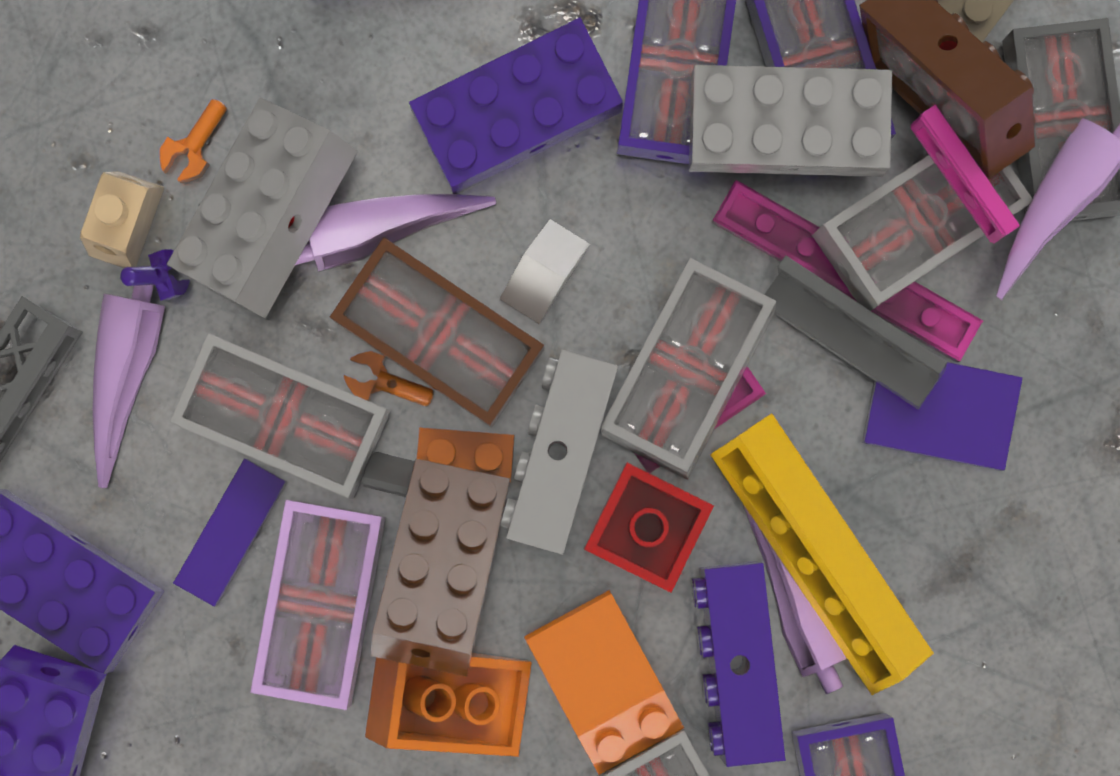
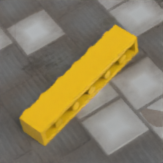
(822, 555)

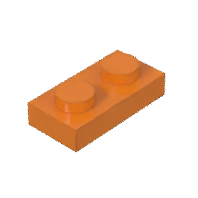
(468, 450)

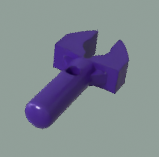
(156, 275)

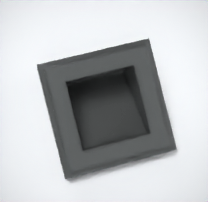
(388, 474)

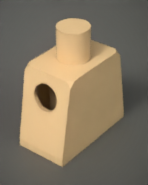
(120, 218)

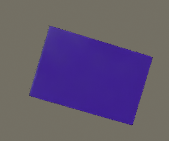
(961, 420)

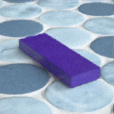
(230, 532)

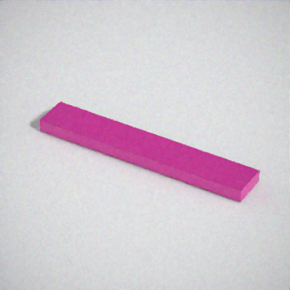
(783, 233)

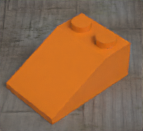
(604, 682)
(450, 711)

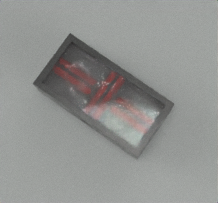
(1071, 81)

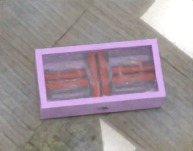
(318, 605)

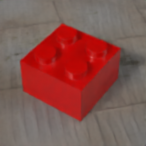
(648, 527)

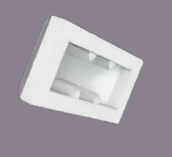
(544, 271)

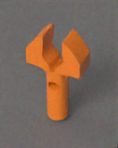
(193, 143)
(386, 382)

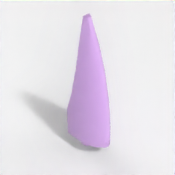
(1071, 183)
(356, 228)
(123, 353)
(801, 626)

